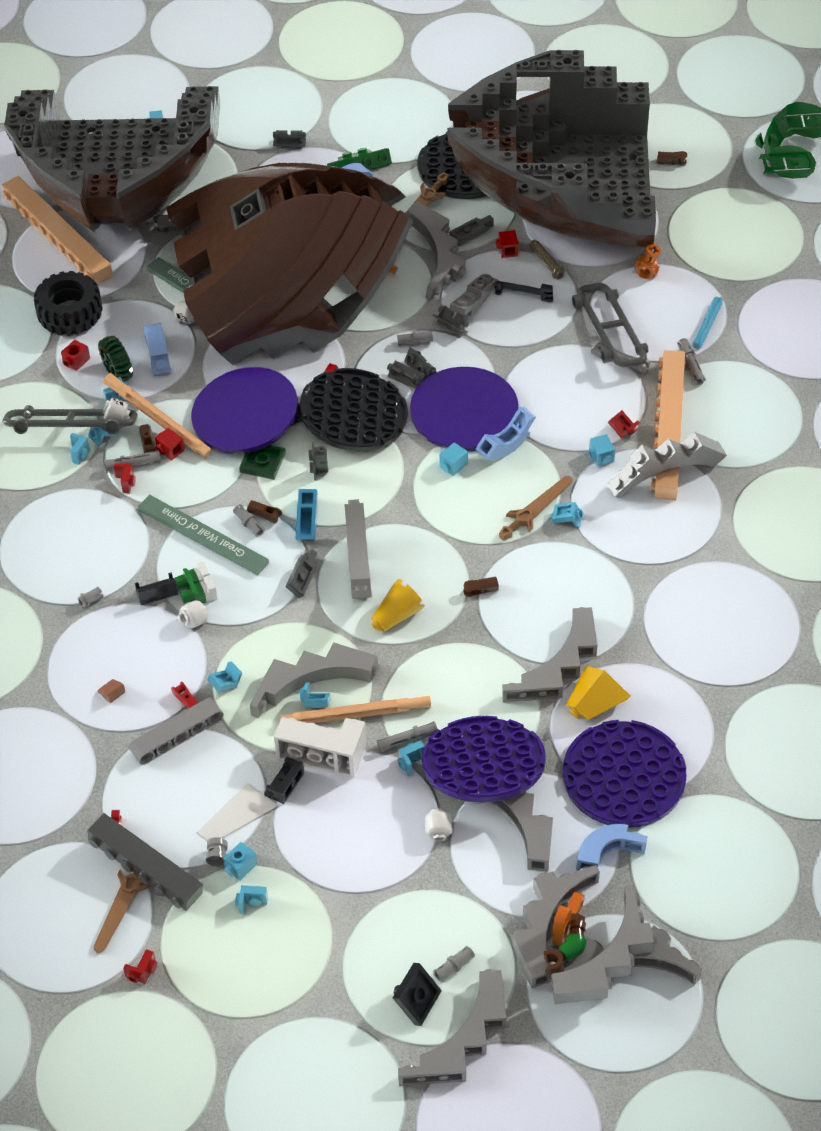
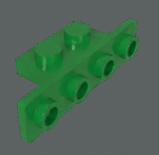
(366, 157)

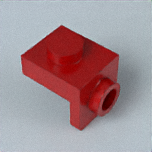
(623, 425)
(127, 476)
(145, 967)

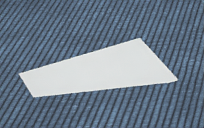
(237, 812)

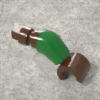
(570, 949)

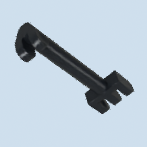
(545, 290)

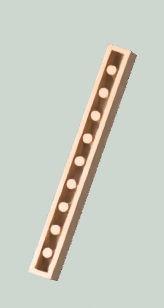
(56, 230)
(669, 417)

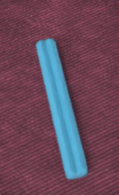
(707, 322)

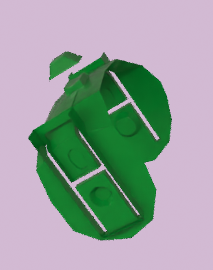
(785, 127)

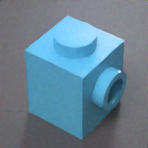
(601, 450)
(453, 459)
(240, 861)

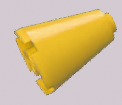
(396, 607)

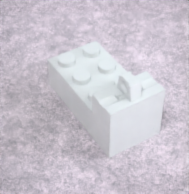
(322, 746)

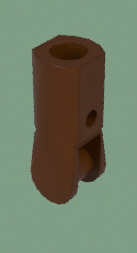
(672, 157)
(147, 438)
(267, 512)
(485, 585)

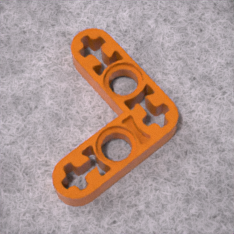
(563, 916)

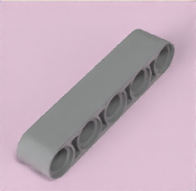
(176, 731)

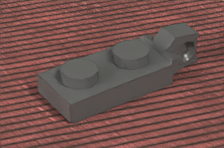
(472, 229)
(302, 574)

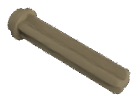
(556, 270)

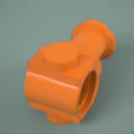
(647, 264)

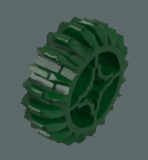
(115, 357)

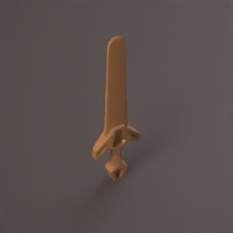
(429, 193)
(526, 515)
(129, 887)

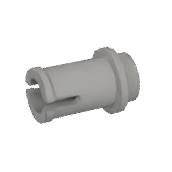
(90, 597)

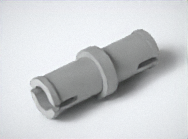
(415, 338)
(248, 520)
(453, 963)

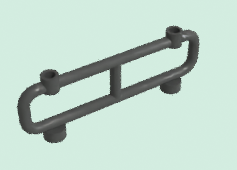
(609, 353)
(21, 425)

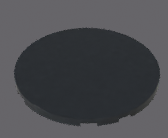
(439, 158)
(353, 409)

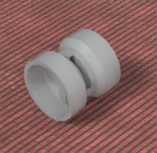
(216, 851)

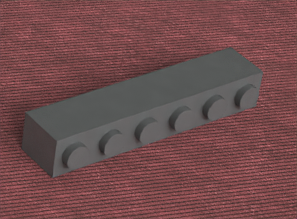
(144, 862)

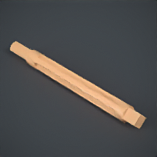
(156, 414)
(361, 710)

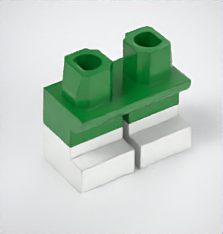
(199, 584)

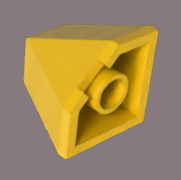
(595, 694)

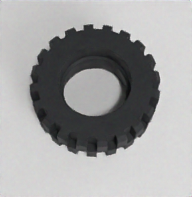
(69, 318)

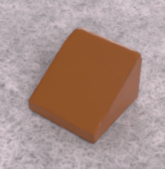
(112, 690)

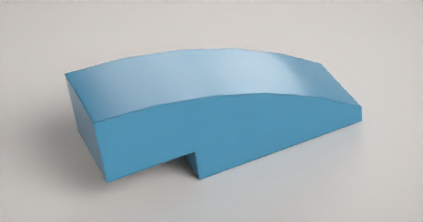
(306, 514)

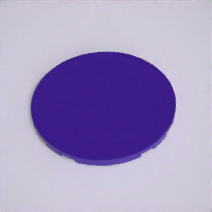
(462, 406)
(244, 410)
(483, 759)
(624, 773)

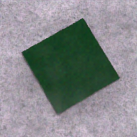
(263, 462)

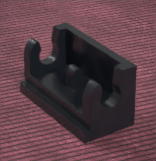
(156, 590)
(285, 780)

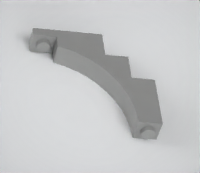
(357, 549)
(286, 678)
(546, 680)
(447, 1061)

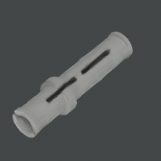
(691, 361)
(135, 460)
(408, 736)

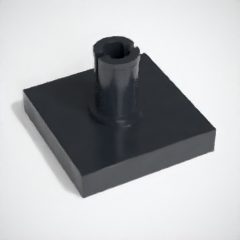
(416, 994)

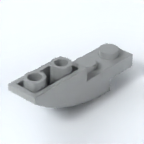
(475, 295)

